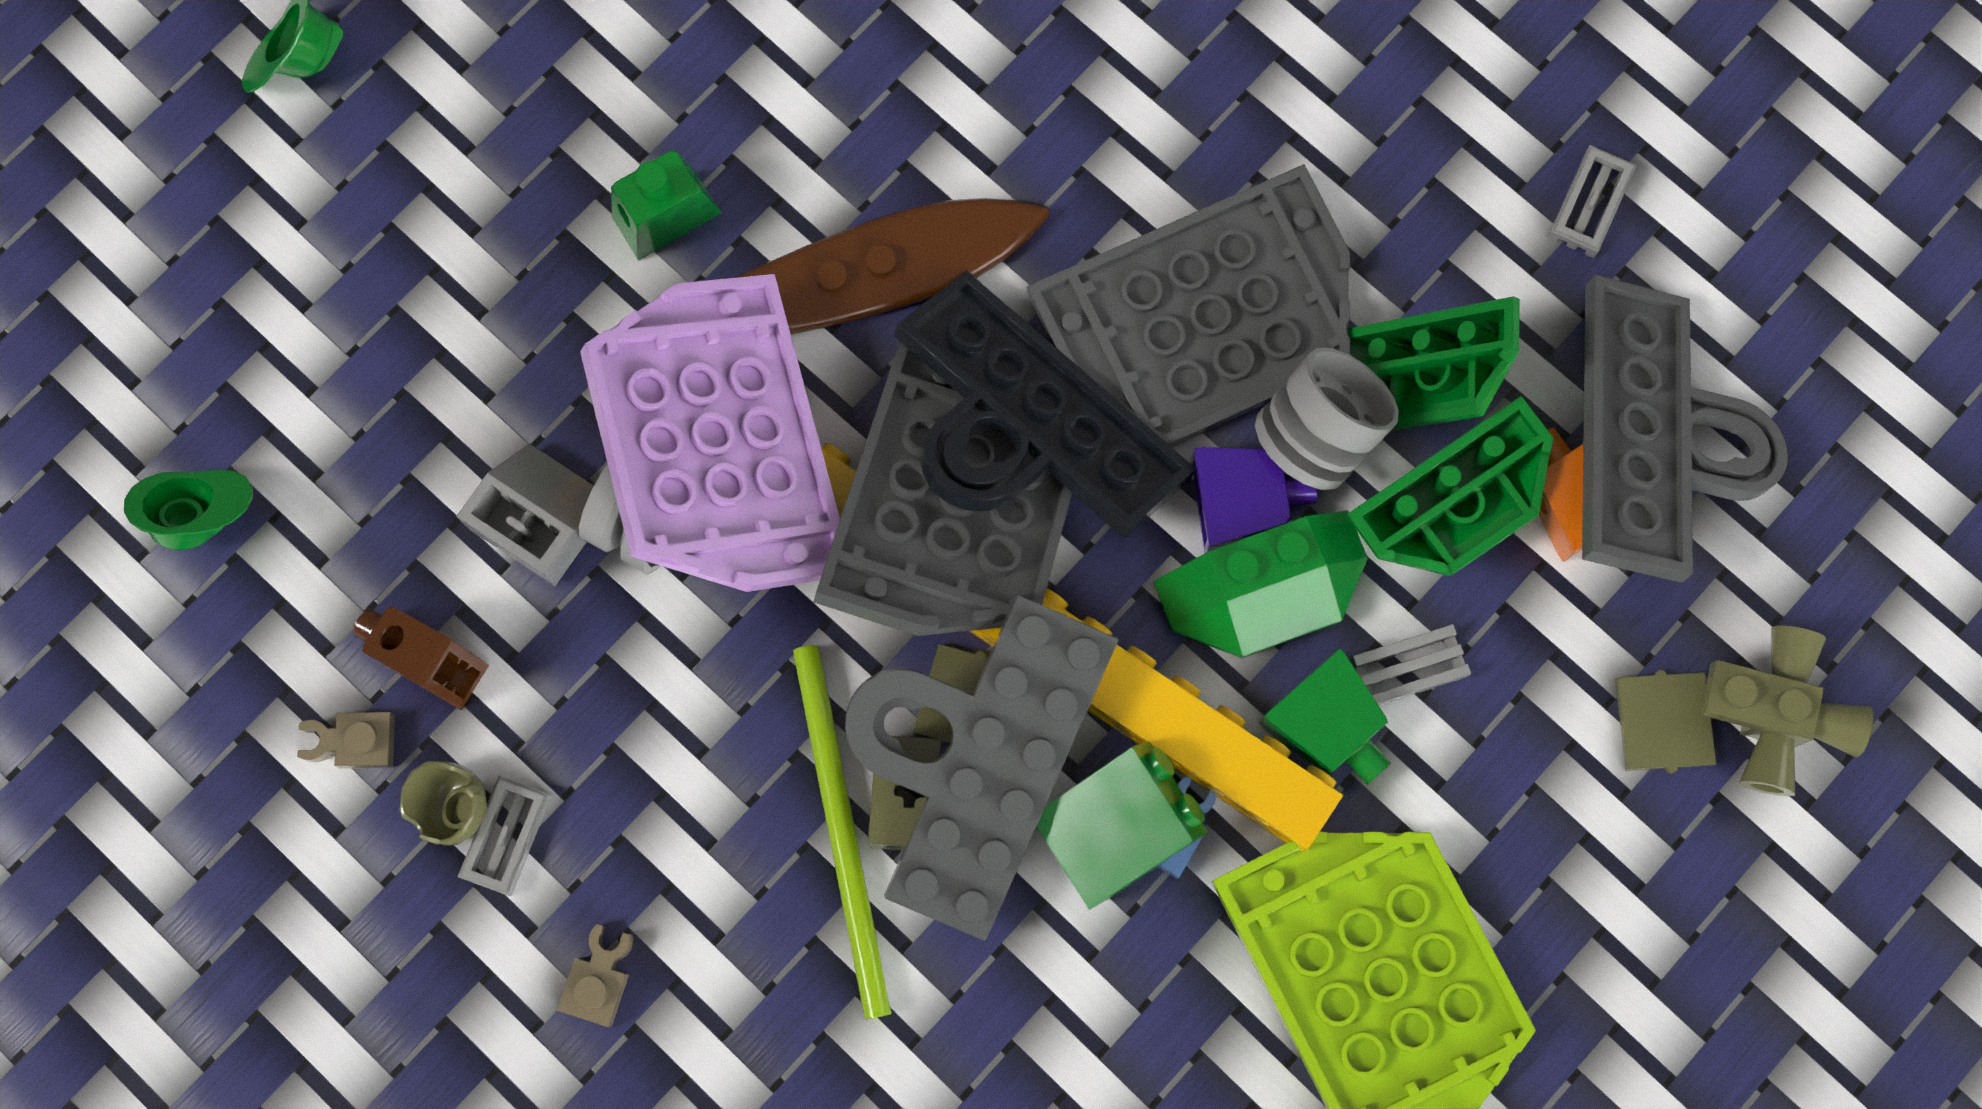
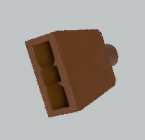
(420, 654)

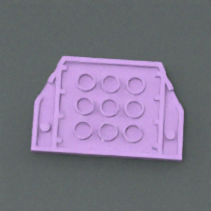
(713, 436)

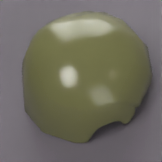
(443, 802)

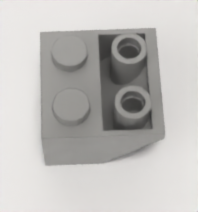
(530, 512)

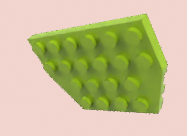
(1378, 970)

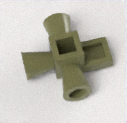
(1783, 710)

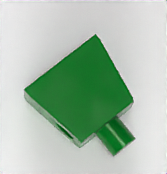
(660, 203)
(1331, 720)

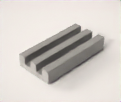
(1575, 237)
(1452, 652)
(524, 842)

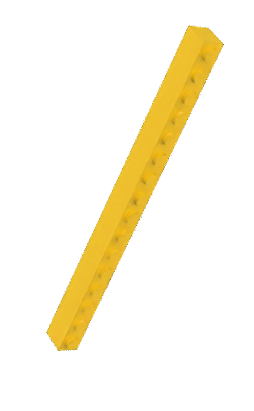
(1196, 738)

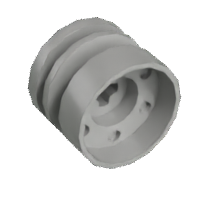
(1326, 418)

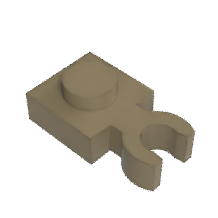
(357, 740)
(595, 986)

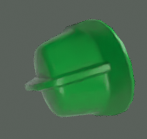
(294, 47)
(187, 507)

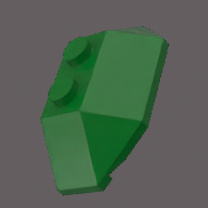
(1442, 361)
(1462, 495)
(1266, 585)

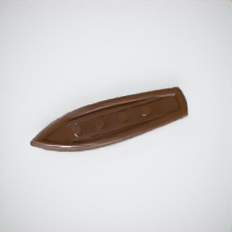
(897, 259)

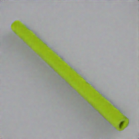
(842, 832)

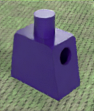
(1242, 494)

